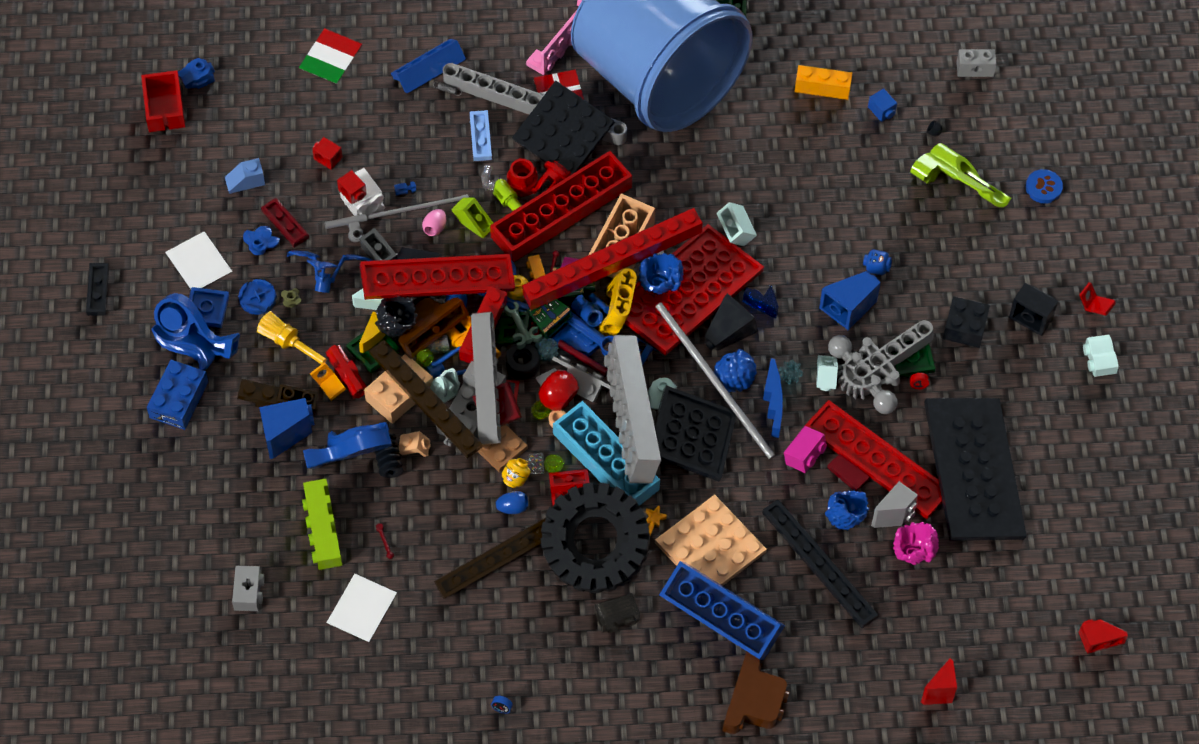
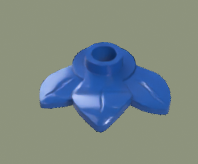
(260, 240)

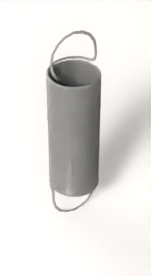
(447, 88)

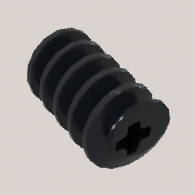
(389, 460)

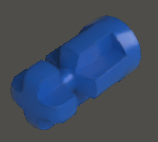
(403, 188)

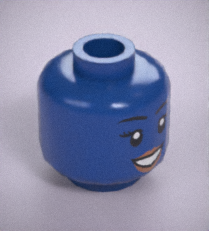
(877, 262)

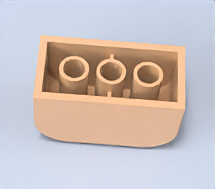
(625, 220)

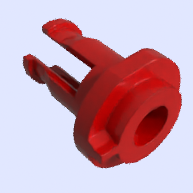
(554, 173)

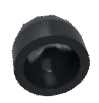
(934, 128)

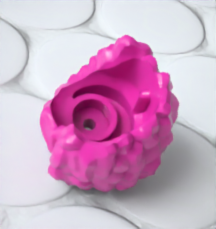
(916, 543)

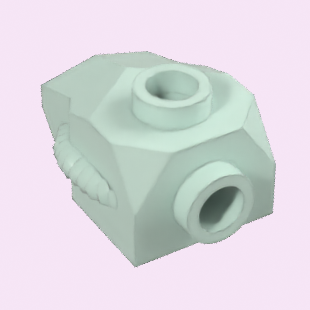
(446, 385)
(656, 390)

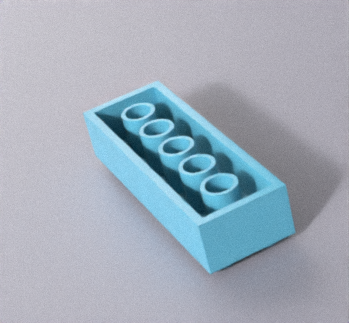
(599, 451)

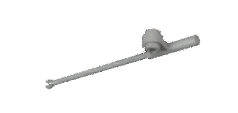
(353, 221)

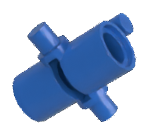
(590, 311)

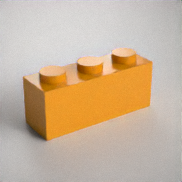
(823, 82)

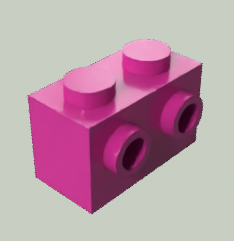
(805, 449)

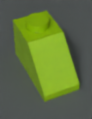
(472, 216)

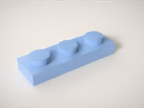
(480, 135)

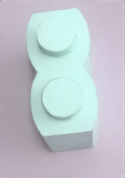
(1101, 355)

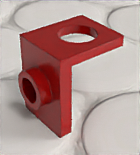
(1096, 303)

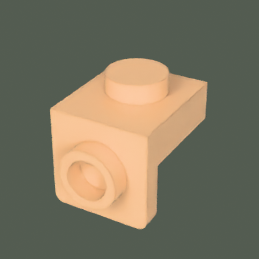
(414, 443)

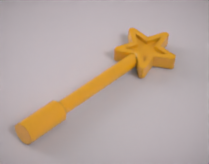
(654, 518)

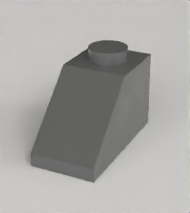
(376, 246)

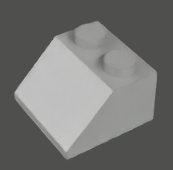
(896, 507)

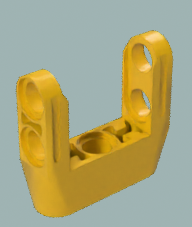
(621, 284)

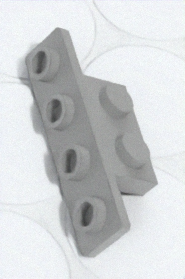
(589, 384)

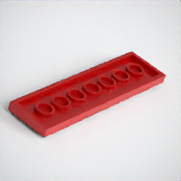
(436, 276)
(876, 456)

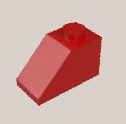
(1100, 635)

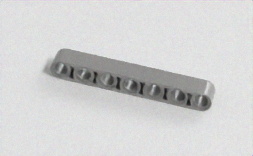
(486, 378)

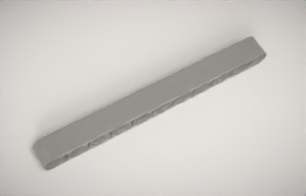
(458, 77)

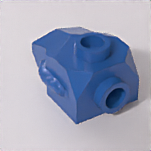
(197, 74)

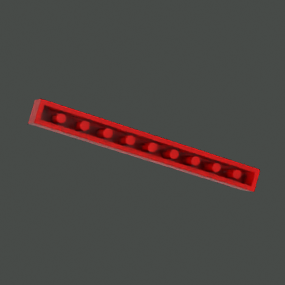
(612, 258)

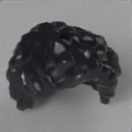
(396, 316)

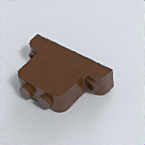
(431, 323)
(755, 698)

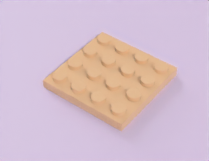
(712, 542)

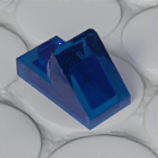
(764, 303)

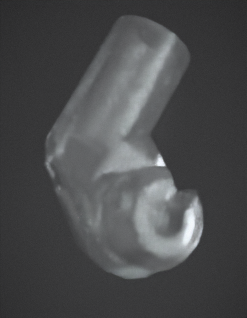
(485, 177)

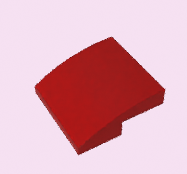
(562, 481)

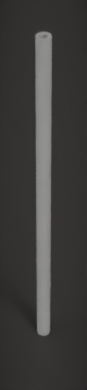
(714, 379)

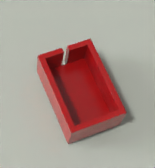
(163, 101)

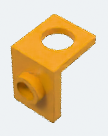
(329, 382)

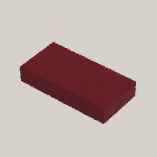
(848, 472)

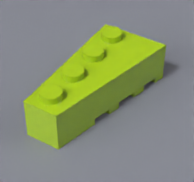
(322, 524)

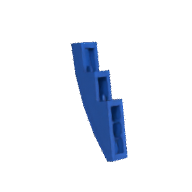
(774, 395)

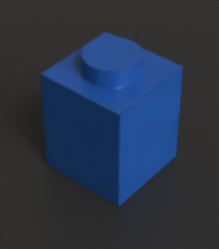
(882, 105)

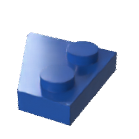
(577, 340)

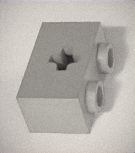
(976, 63)
(242, 597)

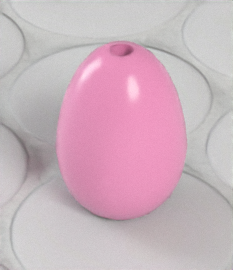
(434, 222)

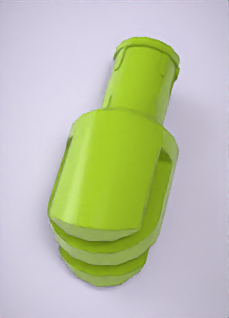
(506, 195)

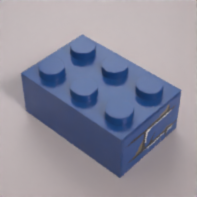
(177, 394)

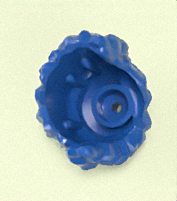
(661, 273)
(736, 371)
(847, 509)

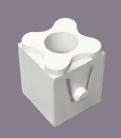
(371, 202)

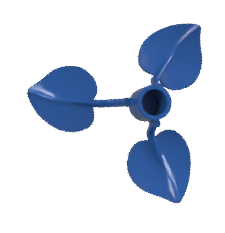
(323, 279)

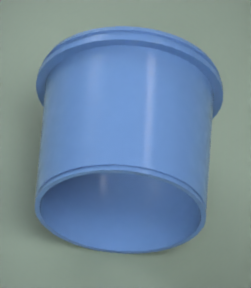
(664, 54)

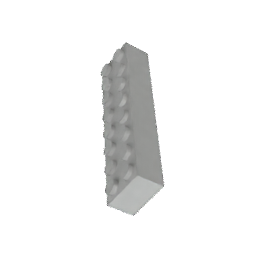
(632, 409)

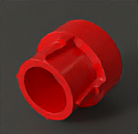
(522, 177)

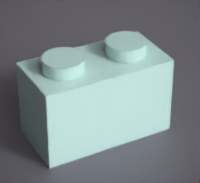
(736, 224)

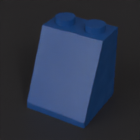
(850, 298)
(286, 424)

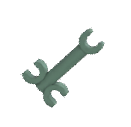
(525, 336)

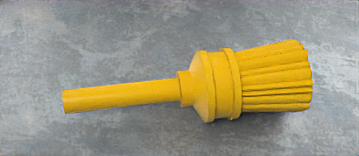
(285, 335)

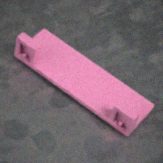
(555, 49)

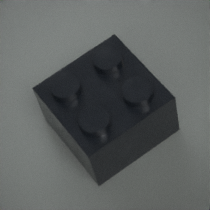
(1033, 309)
(966, 322)

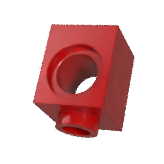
(327, 153)
(352, 187)

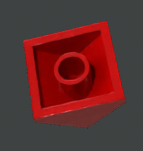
(942, 686)

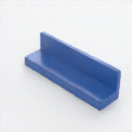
(428, 65)

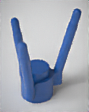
(436, 368)

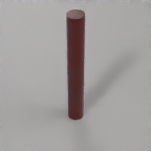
(582, 357)

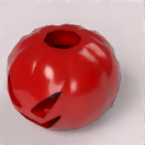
(558, 390)

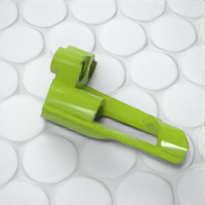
(954, 165)

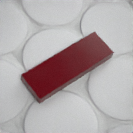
(285, 222)

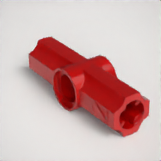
(346, 371)

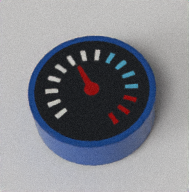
(501, 704)

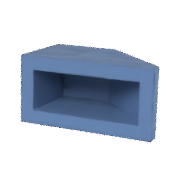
(245, 176)

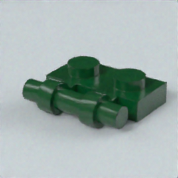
(507, 325)

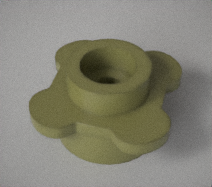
(291, 302)

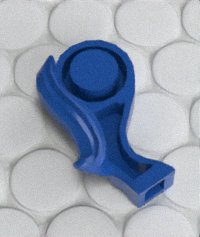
(185, 332)
(349, 444)

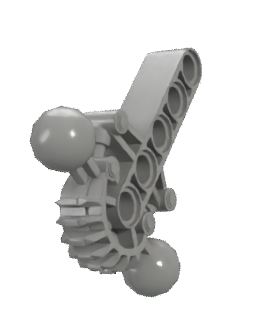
(884, 400)

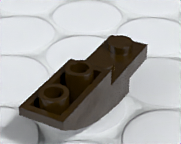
(268, 395)

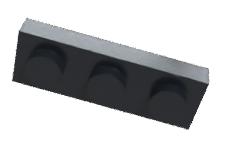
(97, 289)

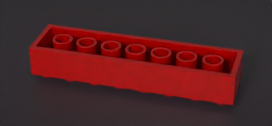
(561, 206)

